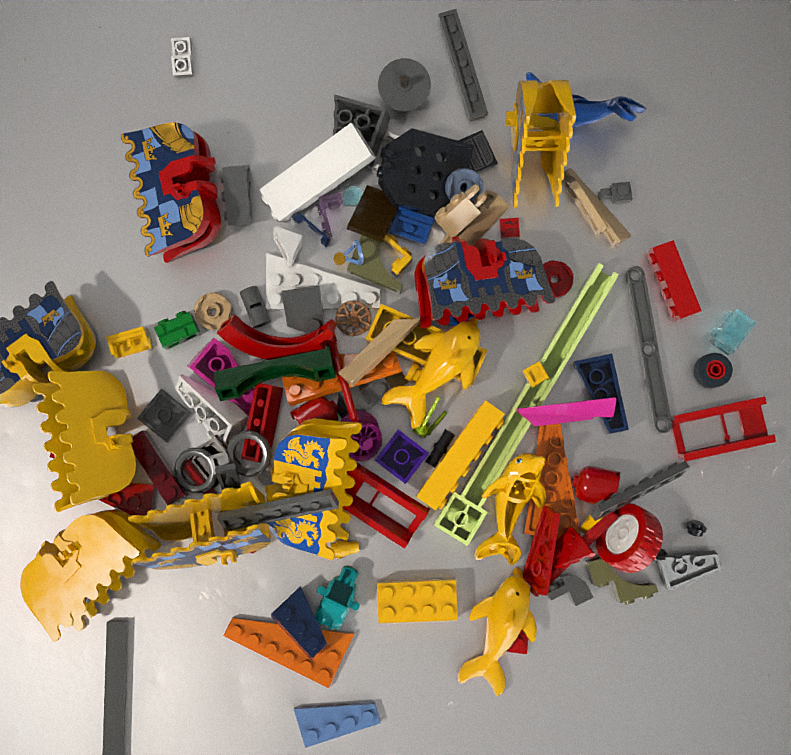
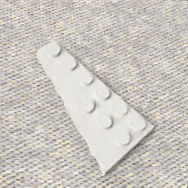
(333, 288)

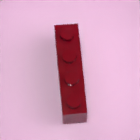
(157, 468)

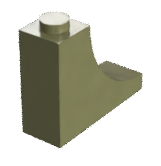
(372, 267)

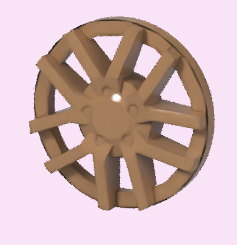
(353, 317)

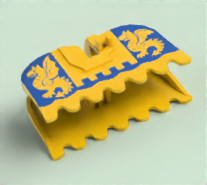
(307, 462)

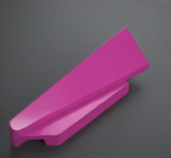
(568, 411)

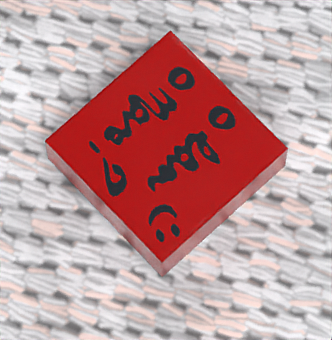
(509, 228)

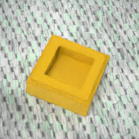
(535, 374)

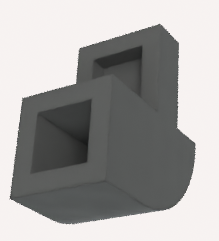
(574, 586)

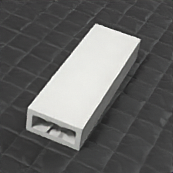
(317, 173)

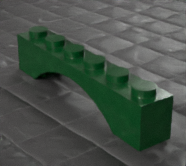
(236, 381)

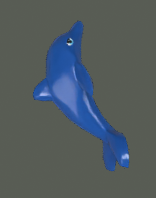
(592, 111)

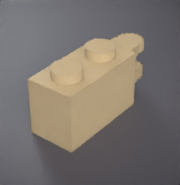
(460, 211)

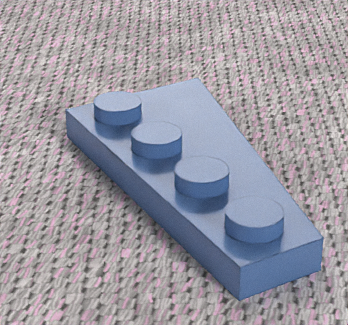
(329, 722)

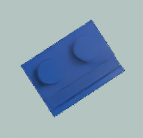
(412, 226)

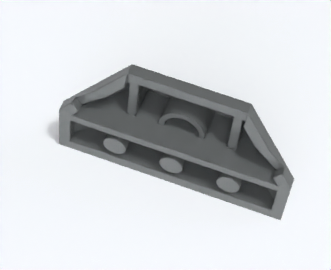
(370, 394)

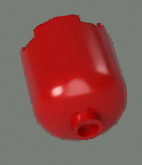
(316, 408)
(596, 484)

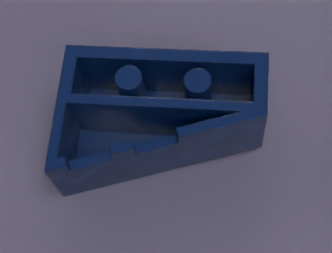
(300, 623)

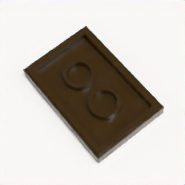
(372, 215)

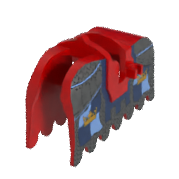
(479, 278)

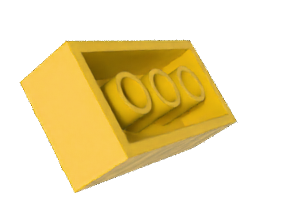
(417, 600)

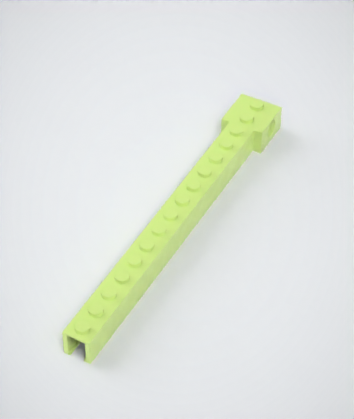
(463, 512)

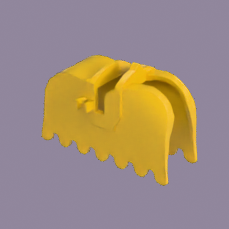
(79, 414)
(80, 565)

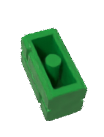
(177, 329)

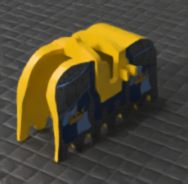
(43, 333)

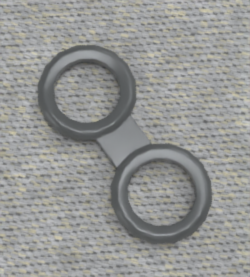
(222, 458)

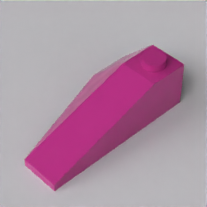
(216, 357)

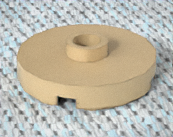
(203, 309)

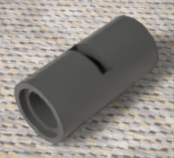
(255, 307)

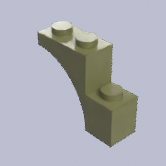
(625, 592)

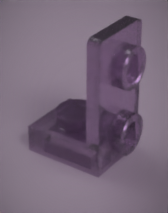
(330, 201)

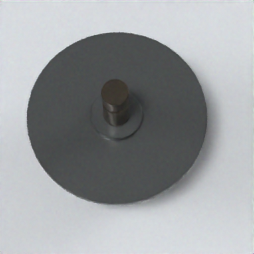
(404, 84)

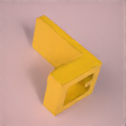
(398, 265)

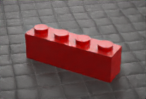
(673, 280)
(262, 419)

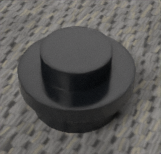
(696, 528)

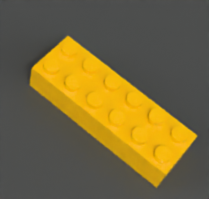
(406, 347)
(461, 453)

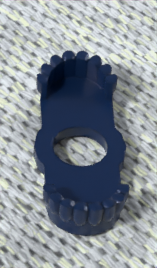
(301, 218)

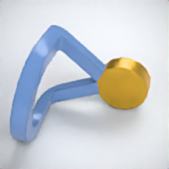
(340, 258)

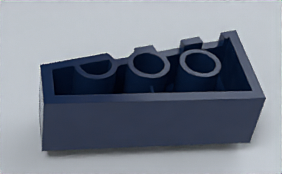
(600, 382)

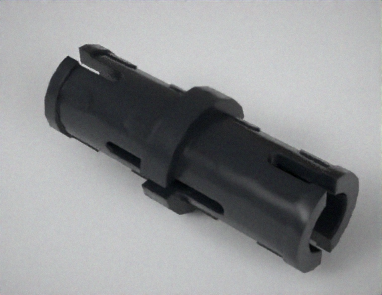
(440, 448)

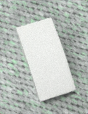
(181, 56)

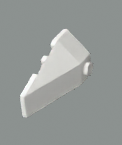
(218, 416)

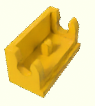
(129, 342)

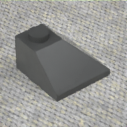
(303, 308)

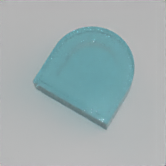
(351, 196)

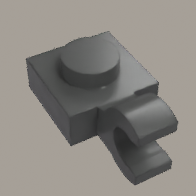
(619, 192)

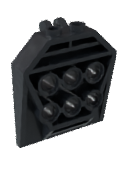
(400, 156)

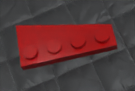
(541, 554)

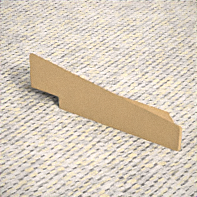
(490, 210)
(594, 210)
(378, 349)

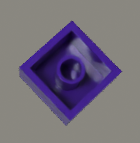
(401, 456)

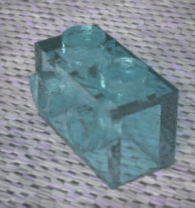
(732, 331)

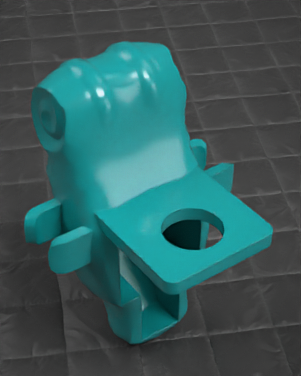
(337, 598)

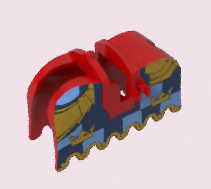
(174, 188)

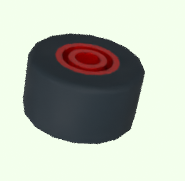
(706, 373)

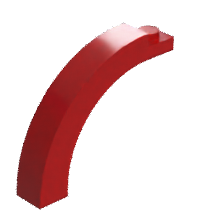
(271, 347)

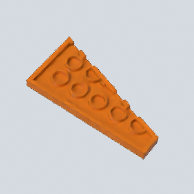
(273, 643)

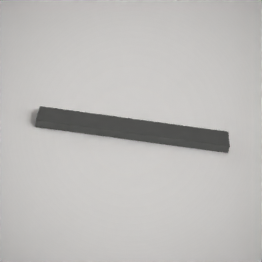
(115, 687)

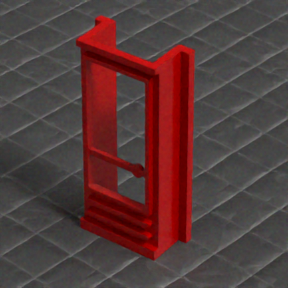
(751, 421)
(376, 518)

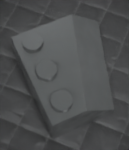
(369, 119)

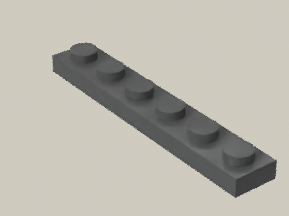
(462, 64)
(634, 492)
(278, 510)

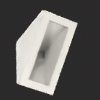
(288, 244)

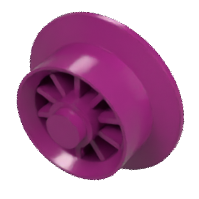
(368, 438)

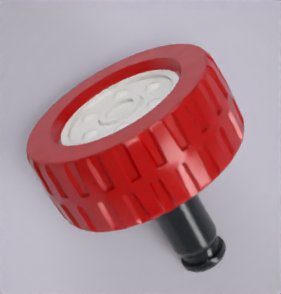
(631, 540)

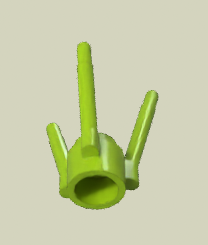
(424, 429)

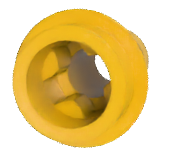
(344, 548)

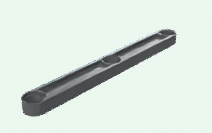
(650, 363)

